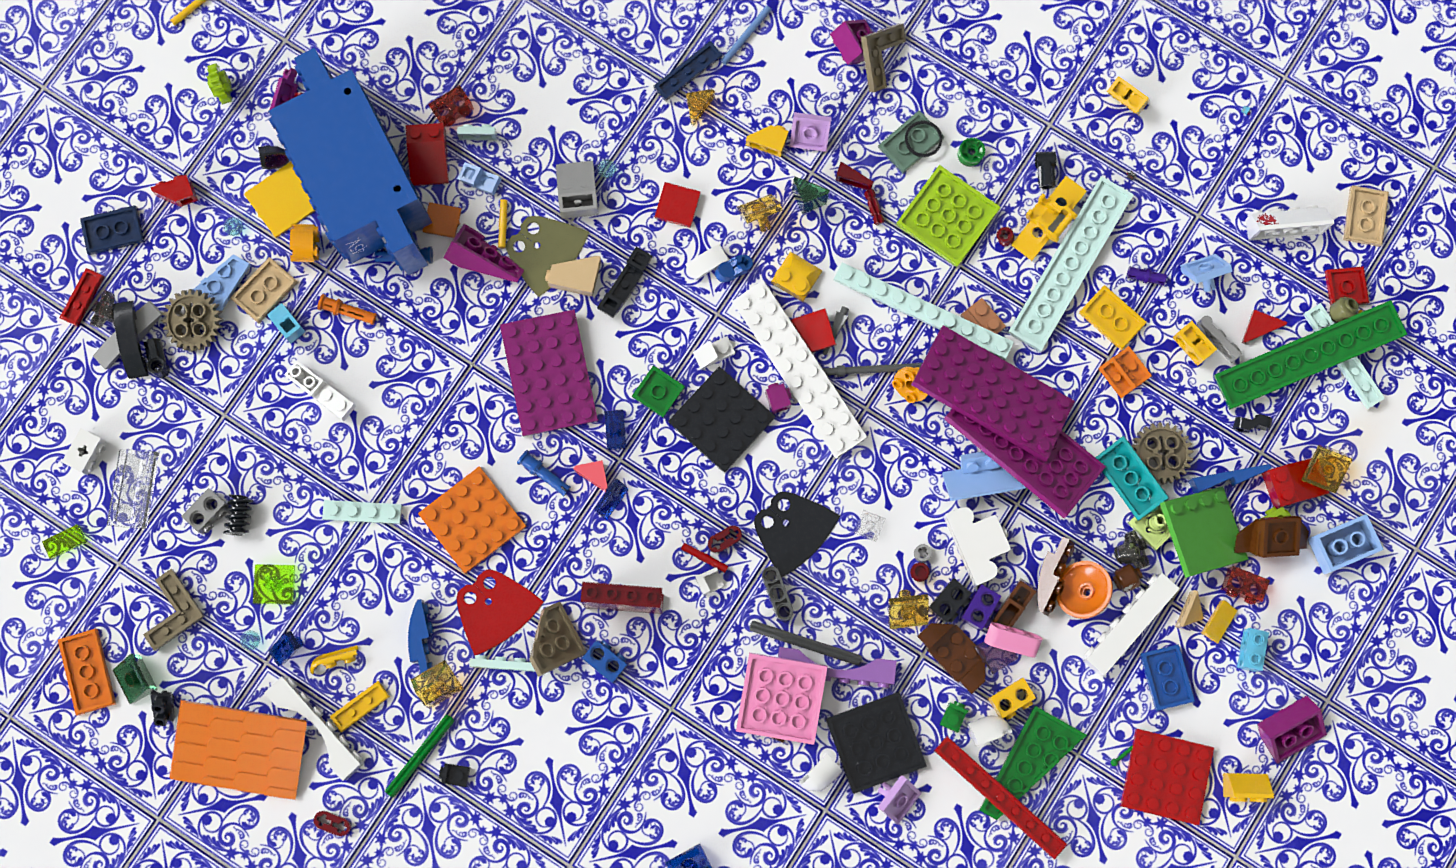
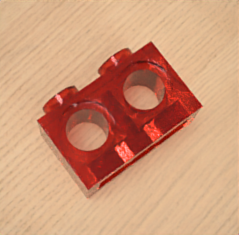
(448, 102)
(1246, 580)

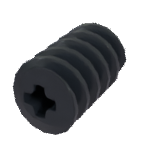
(238, 515)

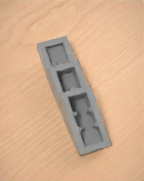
(146, 319)

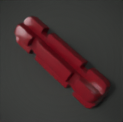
(874, 207)

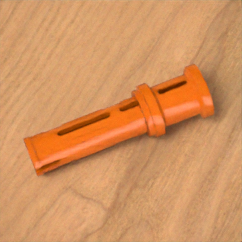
(338, 307)

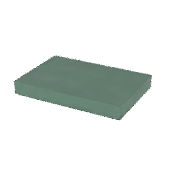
(920, 138)

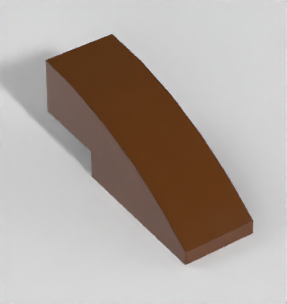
(1015, 603)

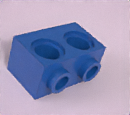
(602, 664)

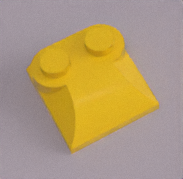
(796, 276)

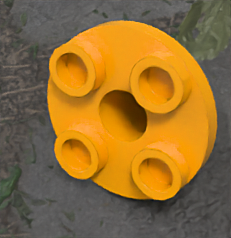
(903, 381)

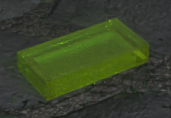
(64, 541)

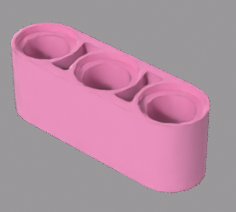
(1013, 639)

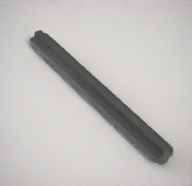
(806, 643)

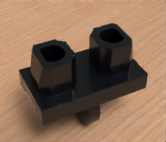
(162, 707)

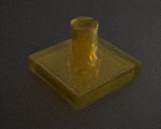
(760, 210)
(908, 610)

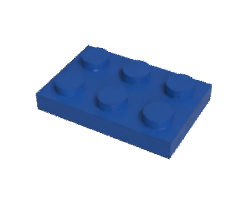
(1167, 677)

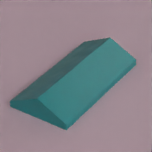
(1132, 478)

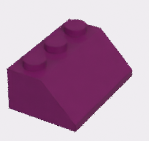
(1292, 729)

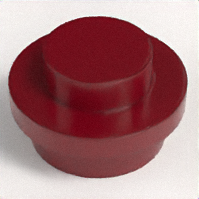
(920, 572)

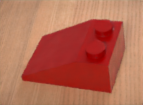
(427, 154)
(1286, 486)

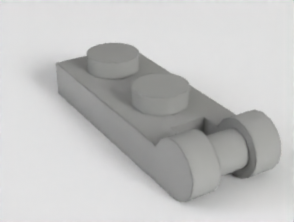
(1218, 339)

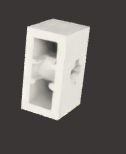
(84, 441)

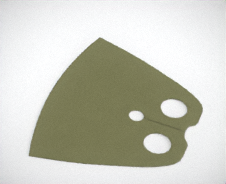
(558, 243)

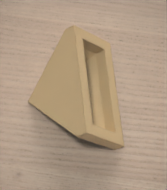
(1191, 610)

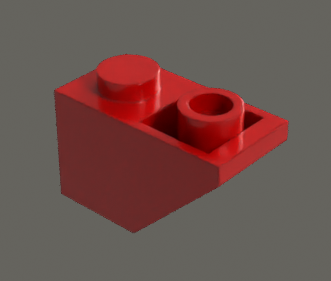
(176, 191)

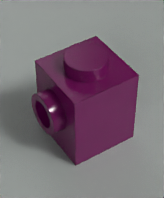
(778, 397)

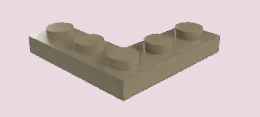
(872, 46)
(186, 612)

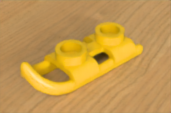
(329, 659)

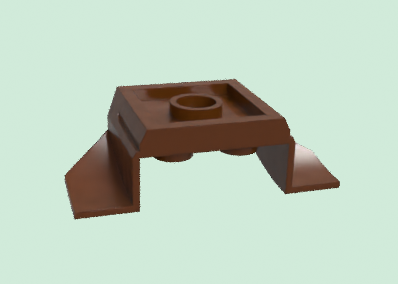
(1273, 537)
(955, 654)

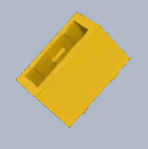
(1243, 786)

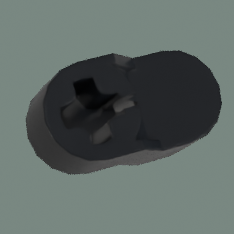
(1259, 422)

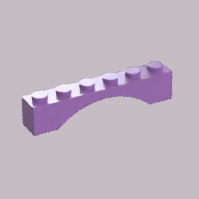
(878, 671)

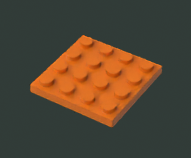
(472, 520)

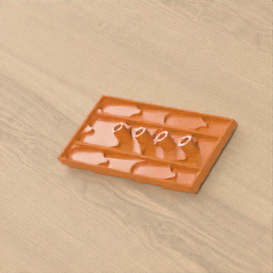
(238, 749)

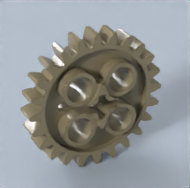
(209, 320)
(1179, 453)

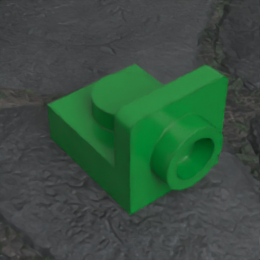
(954, 716)

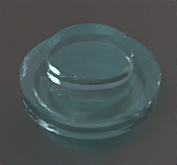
(606, 168)
(233, 226)
(249, 640)

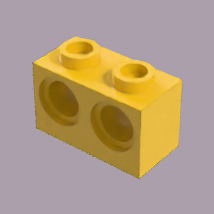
(1128, 95)
(1194, 343)
(1009, 695)

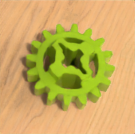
(219, 83)

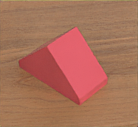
(594, 473)

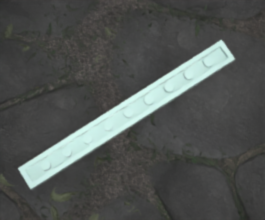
(921, 309)

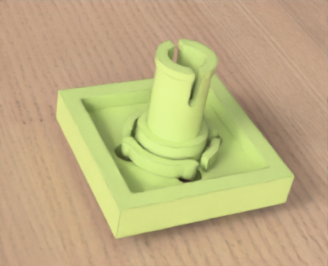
(1154, 524)

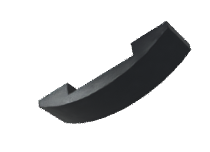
(625, 283)
(128, 340)

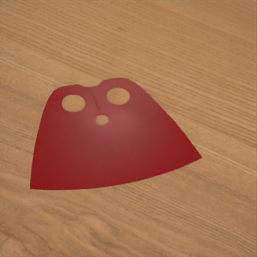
(494, 623)

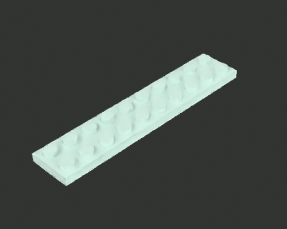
(1070, 264)

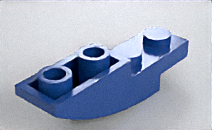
(419, 631)

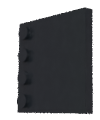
(875, 742)

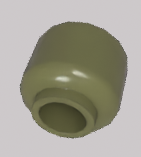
(1343, 309)

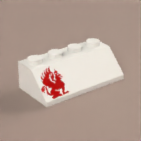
(1288, 223)

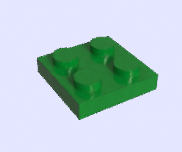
(658, 391)

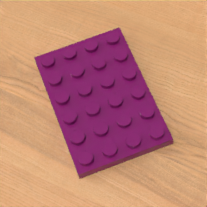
(548, 373)

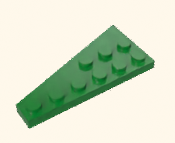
(1034, 753)

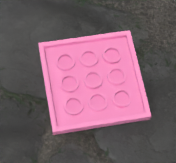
(781, 698)

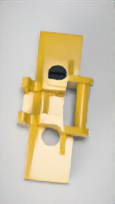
(1043, 215)

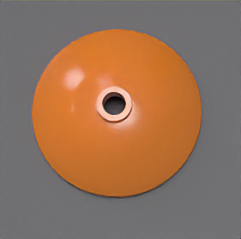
(1078, 580)

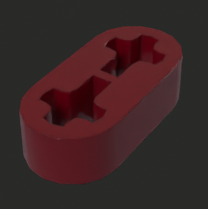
(727, 543)
(330, 827)

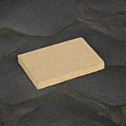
(1365, 216)
(264, 290)

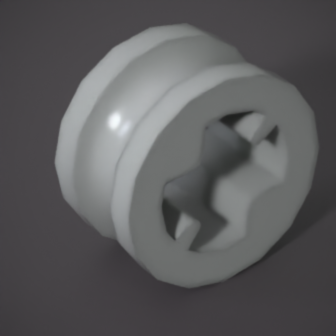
(917, 554)

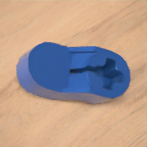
(741, 266)

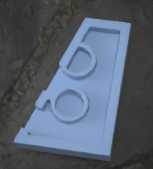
(224, 280)

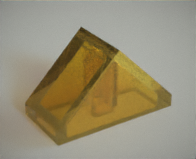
(698, 102)

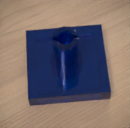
(692, 858)

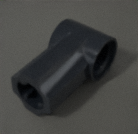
(1046, 164)
(156, 356)

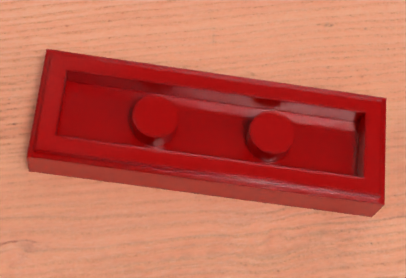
(82, 297)

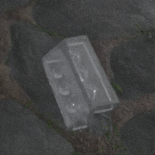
(133, 489)

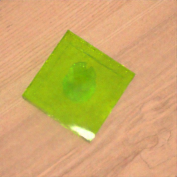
(274, 584)

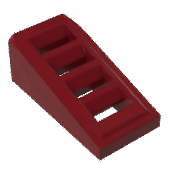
(851, 177)

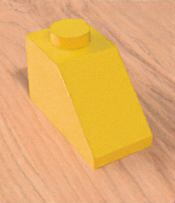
(769, 140)

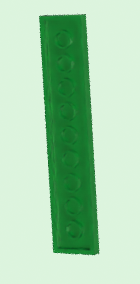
(1310, 355)

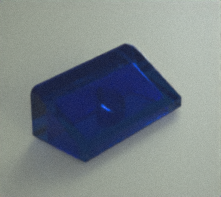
(611, 499)

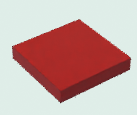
(677, 204)
(1347, 283)
(815, 330)

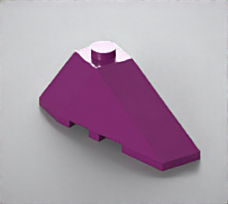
(473, 253)

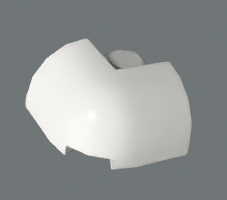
(988, 729)
(820, 775)

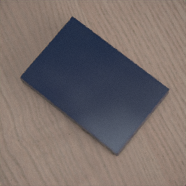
(112, 230)

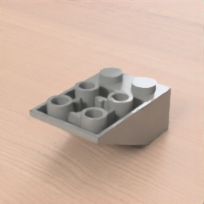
(576, 189)

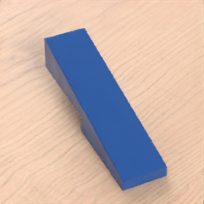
(1235, 477)

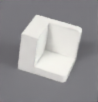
(709, 581)

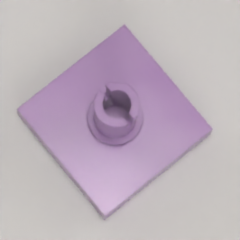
(810, 131)
(898, 798)

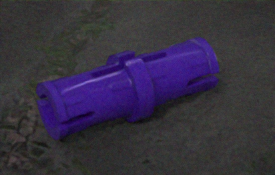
(1146, 275)

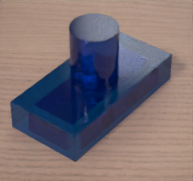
(615, 429)
(285, 648)

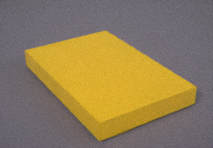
(1112, 317)

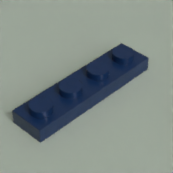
(687, 71)

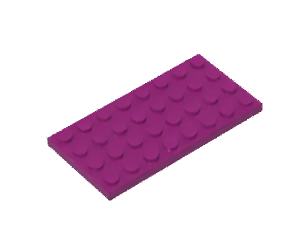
(993, 393)
(1057, 482)

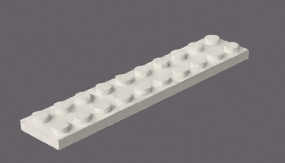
(800, 369)

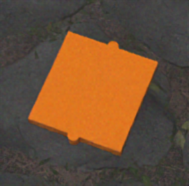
(444, 220)

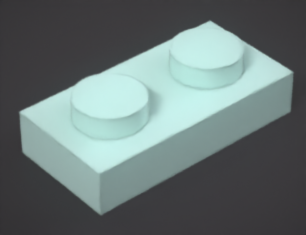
(469, 132)

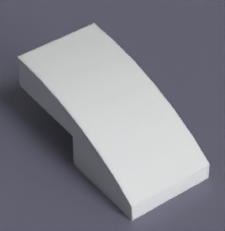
(707, 262)

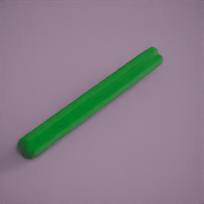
(419, 756)

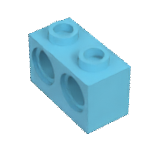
(1253, 650)

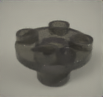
(103, 310)
(1132, 551)

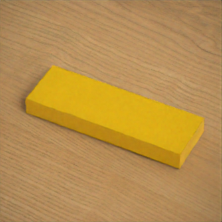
(359, 706)

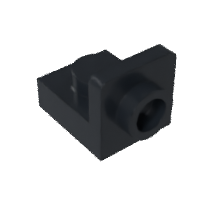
(454, 775)

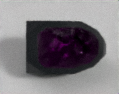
(272, 157)

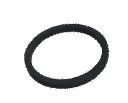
(919, 154)

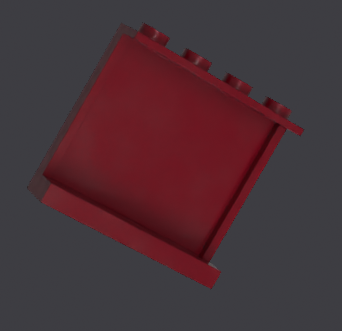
(622, 597)

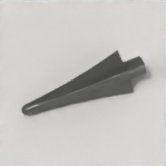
(839, 321)

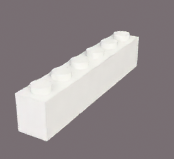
(1131, 624)

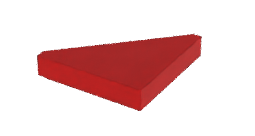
(1260, 325)

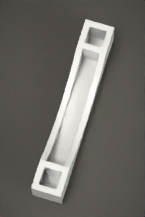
(341, 758)

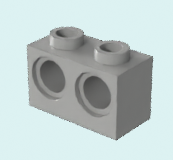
(202, 507)

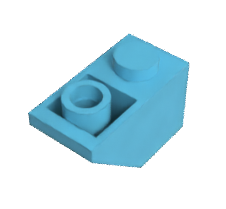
(286, 323)

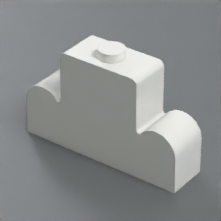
(977, 543)

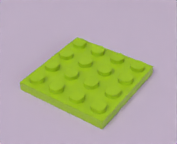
(948, 216)

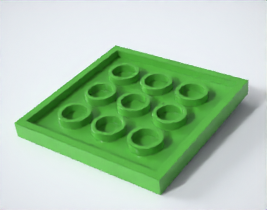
(1203, 531)

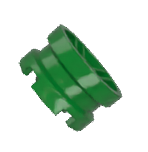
(971, 144)

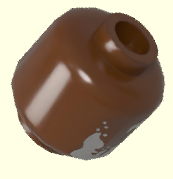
(1127, 578)

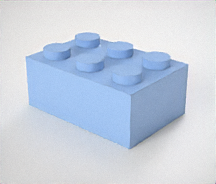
(1345, 544)

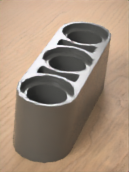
(777, 584)

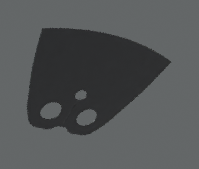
(798, 541)

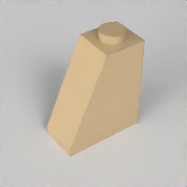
(575, 276)

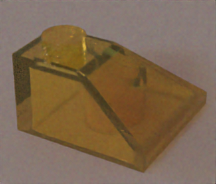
(1327, 468)
(436, 684)

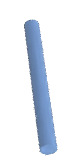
(747, 33)

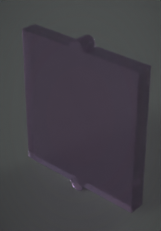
(995, 657)

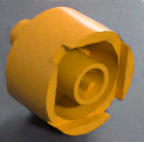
(303, 242)

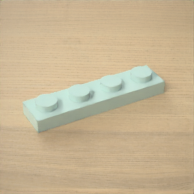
(362, 512)
(500, 663)

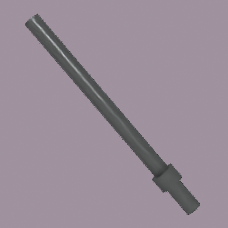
(841, 370)

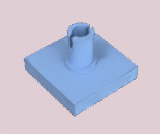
(1206, 270)

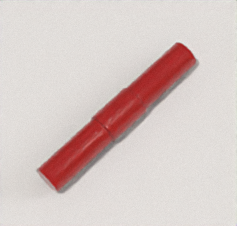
(704, 557)

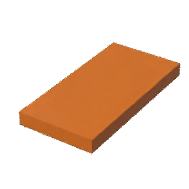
(86, 672)

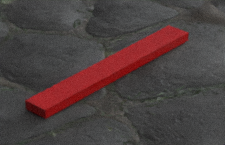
(1000, 797)

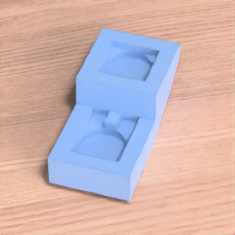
(479, 179)

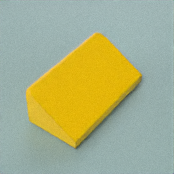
(1219, 621)

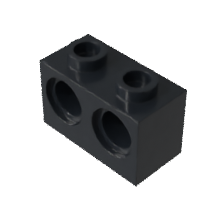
(947, 599)

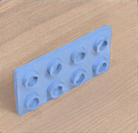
(978, 477)

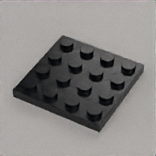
(721, 419)

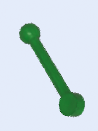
(1114, 762)

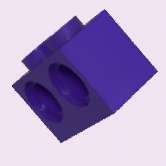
(977, 605)

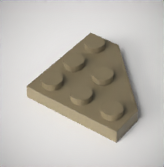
(555, 641)

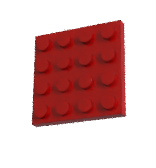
(1167, 777)

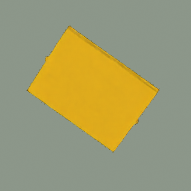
(280, 200)

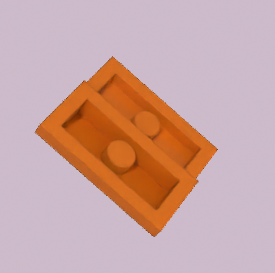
(1125, 372)

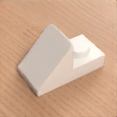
(713, 352)

